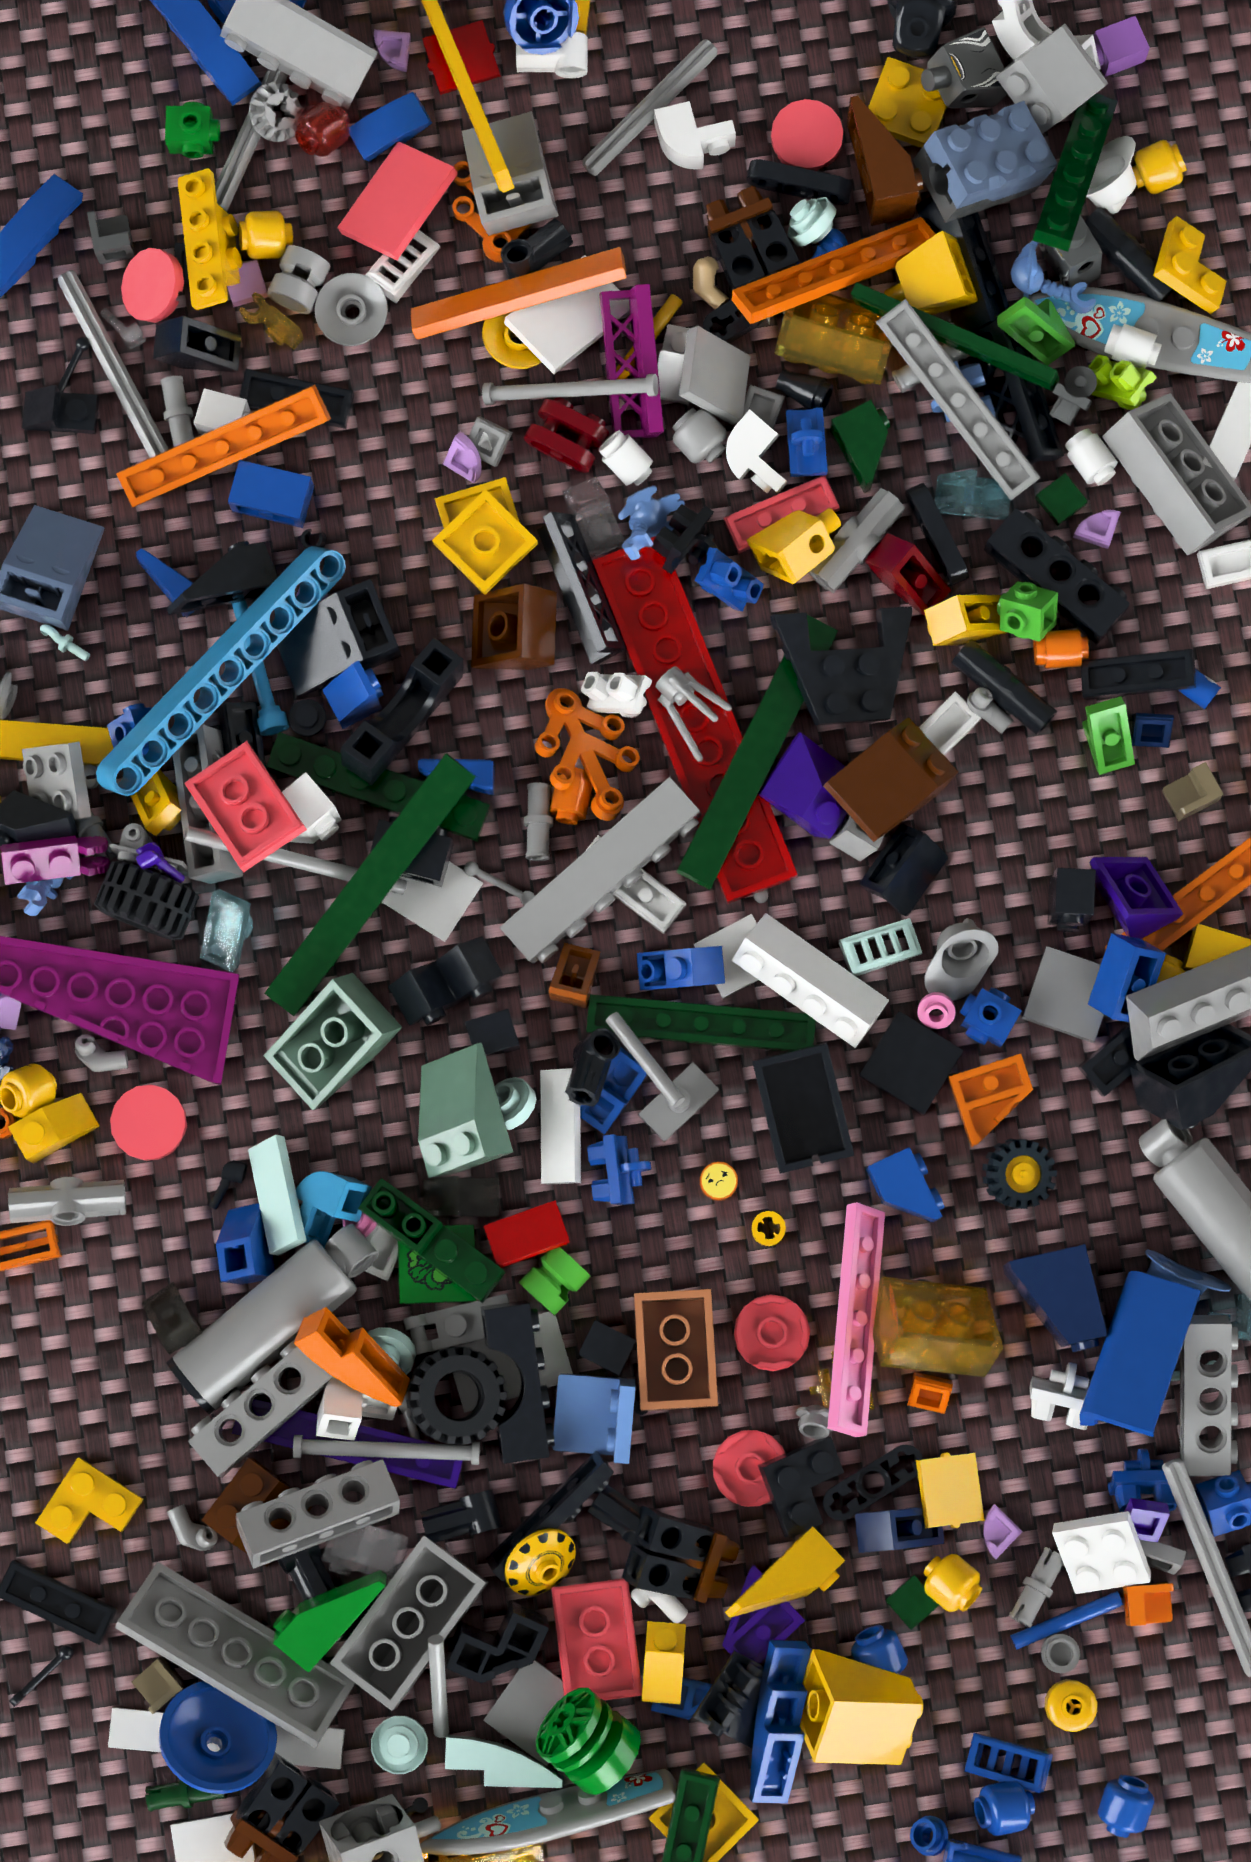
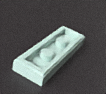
(277, 1195)

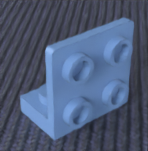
(594, 1415)

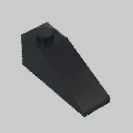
(235, 578)

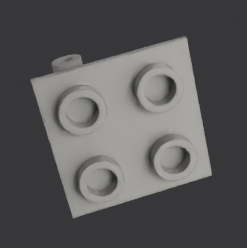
(135, 837)

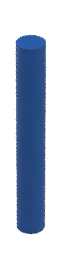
(1066, 1620)

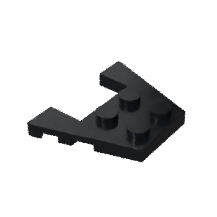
(847, 683)

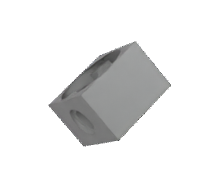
(376, 1833)

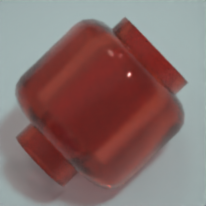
(322, 129)

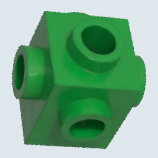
(191, 130)

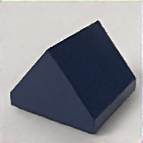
(1151, 729)

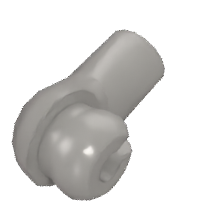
(97, 1058)

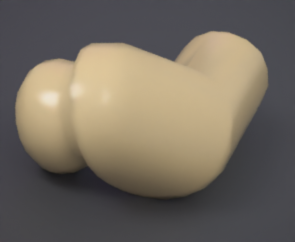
(704, 282)

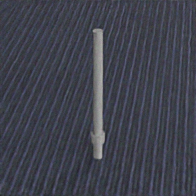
(288, 858)

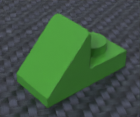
(1037, 329)
(1109, 735)

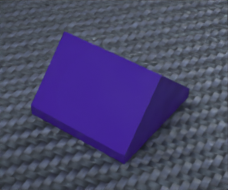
(1135, 894)

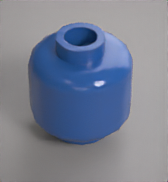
(880, 1649)
(1126, 1805)
(1004, 1808)

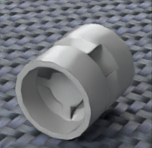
(291, 287)

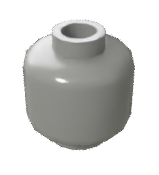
(699, 436)

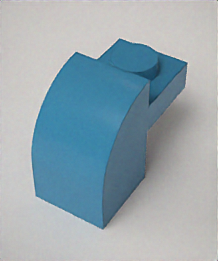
(327, 1198)

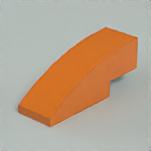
(351, 1357)

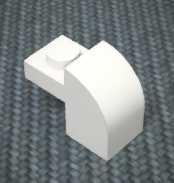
(686, 143)
(746, 447)
(343, 1411)

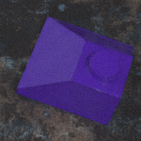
(798, 788)

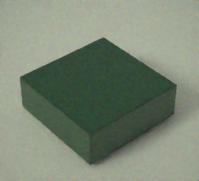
(1061, 499)
(911, 1602)

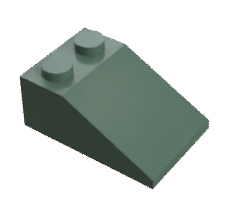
(332, 1040)
(460, 1114)

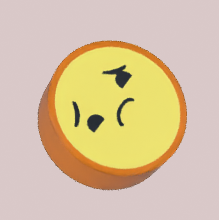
(718, 1181)

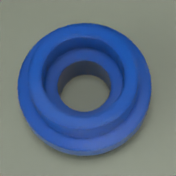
(921, 1832)

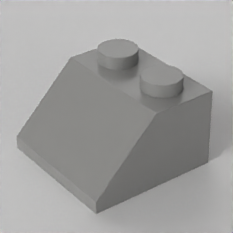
(1052, 78)

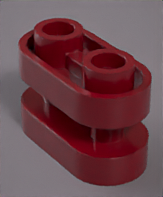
(560, 415)

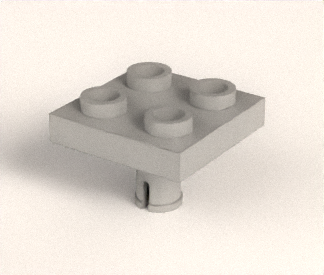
(59, 777)

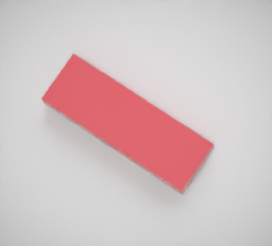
(809, 497)

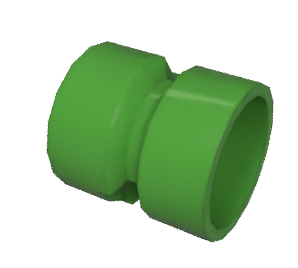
(554, 1279)

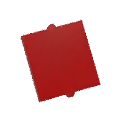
(475, 53)

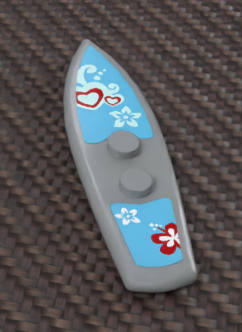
(1188, 339)
(552, 1815)

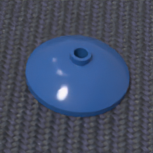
(209, 1716)

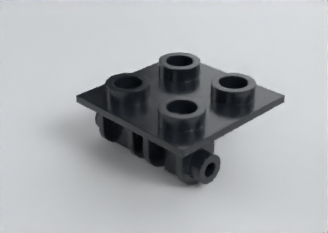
(733, 1700)

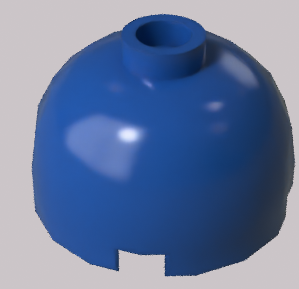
(540, 24)

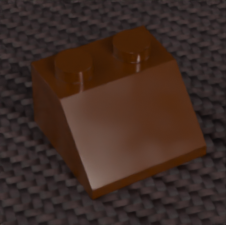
(514, 628)
(250, 1484)

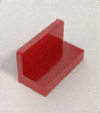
(526, 1234)

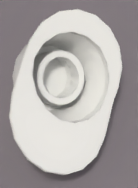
(1113, 175)

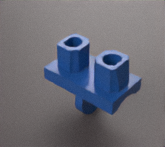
(806, 442)
(728, 580)
(622, 1170)
(1139, 1478)

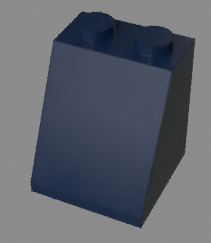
(1061, 1294)

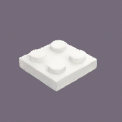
(1101, 1552)

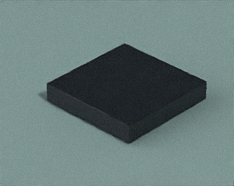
(911, 1063)

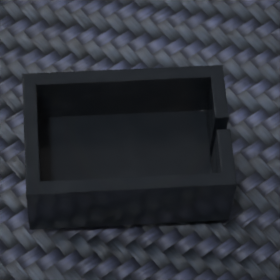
(803, 1107)

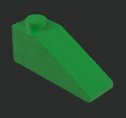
(322, 1620)

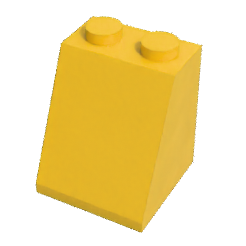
(857, 1711)

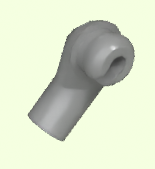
(981, 704)
(190, 1533)

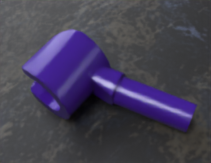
(151, 855)

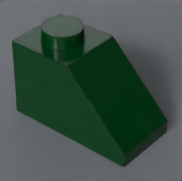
(862, 438)

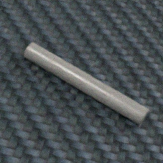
(645, 1060)
(438, 1686)

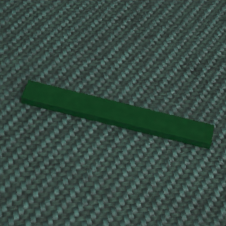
(749, 767)
(370, 884)

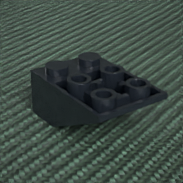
(337, 634)

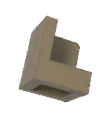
(1193, 792)
(159, 1683)

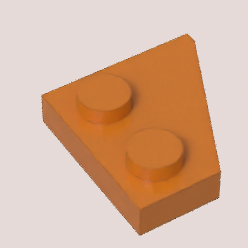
(989, 1094)

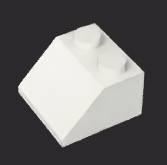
(313, 809)

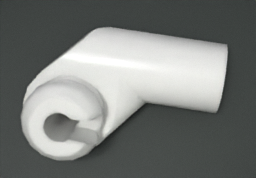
(668, 1604)

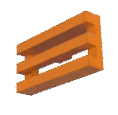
(51, 1240)

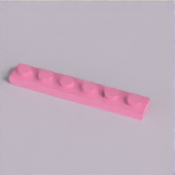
(856, 1320)

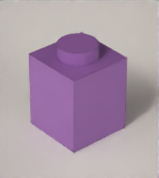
(1120, 46)

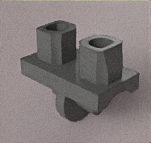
(1079, 384)

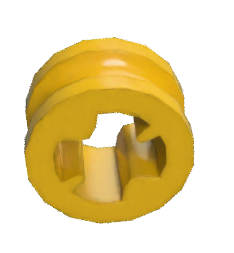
(776, 1220)

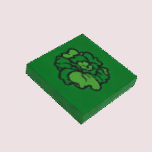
(422, 1283)

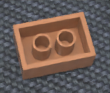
(675, 1350)

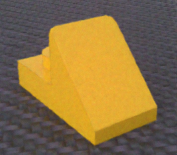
(158, 804)
(663, 1662)

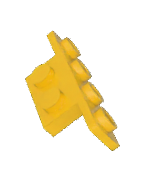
(208, 240)

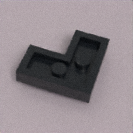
(790, 1480)

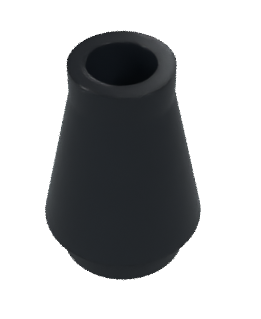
(805, 389)

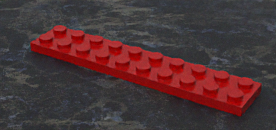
(665, 634)

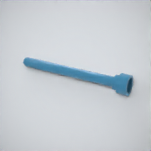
(271, 718)

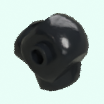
(919, 25)

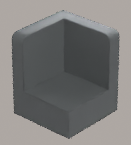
(111, 238)

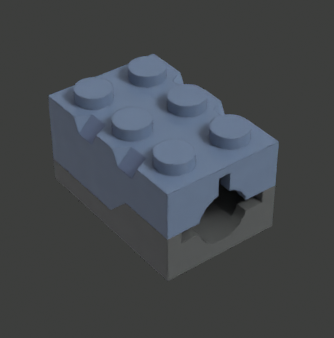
(985, 162)

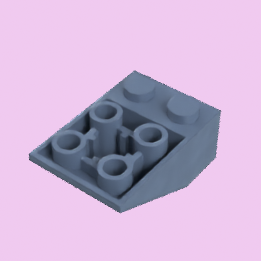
(48, 567)

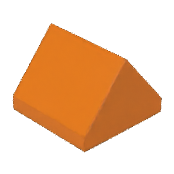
(930, 1392)

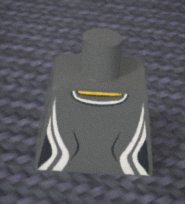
(966, 72)
(1082, 251)

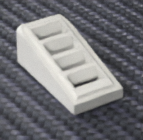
(395, 290)

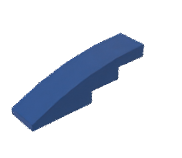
(208, 49)
(34, 228)
(777, 1722)

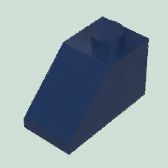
(895, 1530)

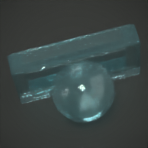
(226, 930)

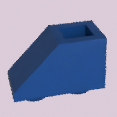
(354, 694)
(680, 968)
(903, 1187)
(243, 1247)

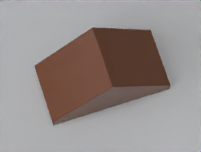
(574, 975)

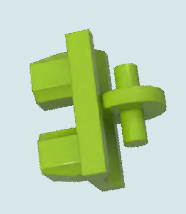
(1121, 381)

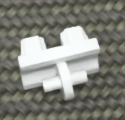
(616, 693)
(1061, 1389)

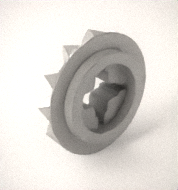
(264, 118)

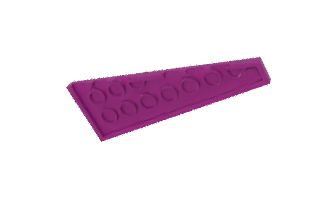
(143, 1004)

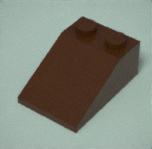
(883, 166)
(891, 779)

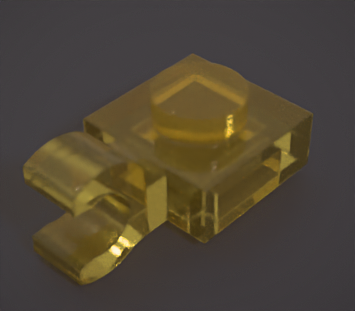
(279, 327)

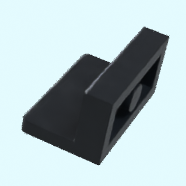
(904, 868)

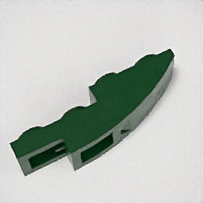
(431, 1240)

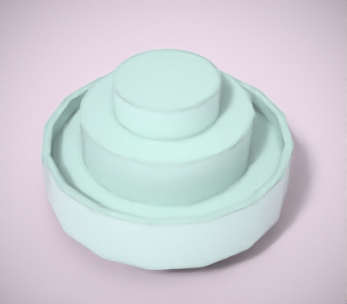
(811, 221)
(516, 1101)
(396, 1345)
(399, 1744)

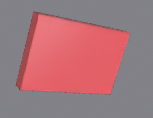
(397, 200)
(245, 806)
(597, 1639)

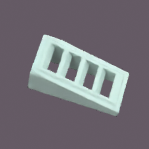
(851, 958)

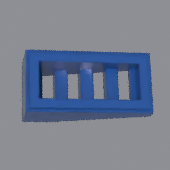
(165, 577)
(481, 768)
(1042, 1769)

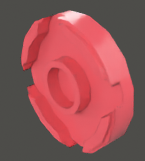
(807, 134)
(152, 285)
(148, 1122)
(771, 1333)
(738, 1470)

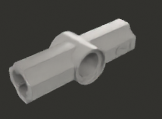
(858, 539)
(67, 1201)

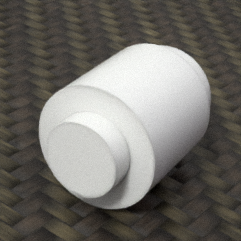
(1133, 345)
(1091, 457)
(626, 458)

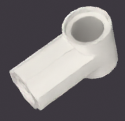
(567, 62)

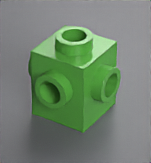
(1028, 611)

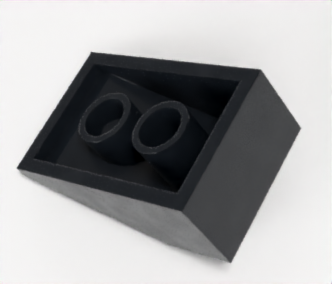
(1193, 1077)

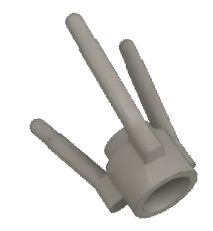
(679, 688)

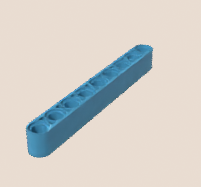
(205, 672)

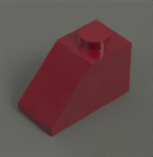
(907, 573)

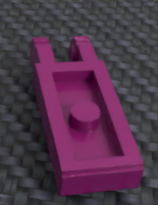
(53, 859)

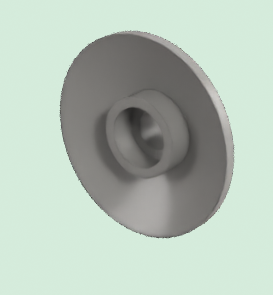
(342, 294)

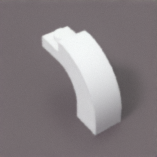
(1021, 28)

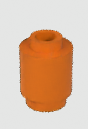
(1061, 649)
(573, 802)

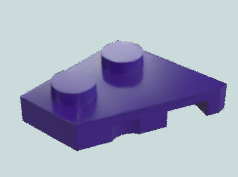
(753, 1631)

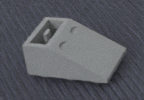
(522, 152)

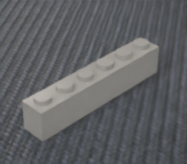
(602, 870)

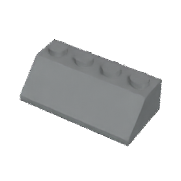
(300, 46)
(1166, 463)
(1190, 1004)
(420, 1601)

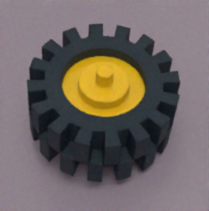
(1019, 1173)

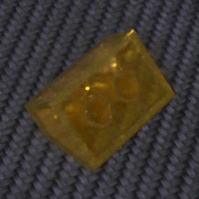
(835, 338)
(935, 1327)

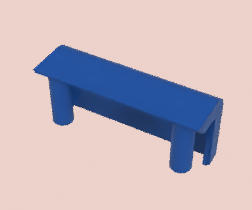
(1139, 1353)

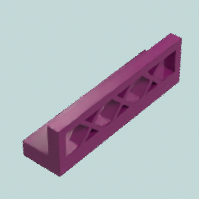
(644, 355)

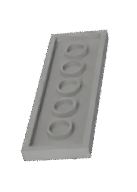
(233, 1654)

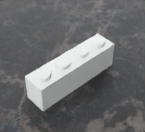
(810, 980)

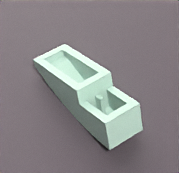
(501, 1763)

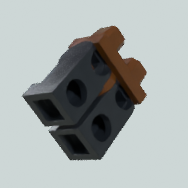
(749, 230)
(693, 1558)
(280, 1813)

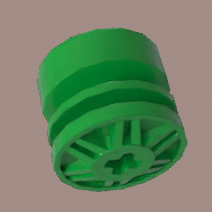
(588, 1741)

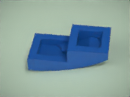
(388, 125)
(620, 1085)

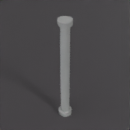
(570, 389)
(386, 1449)

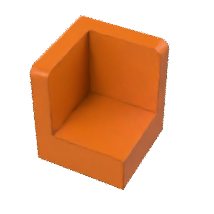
(1147, 1603)

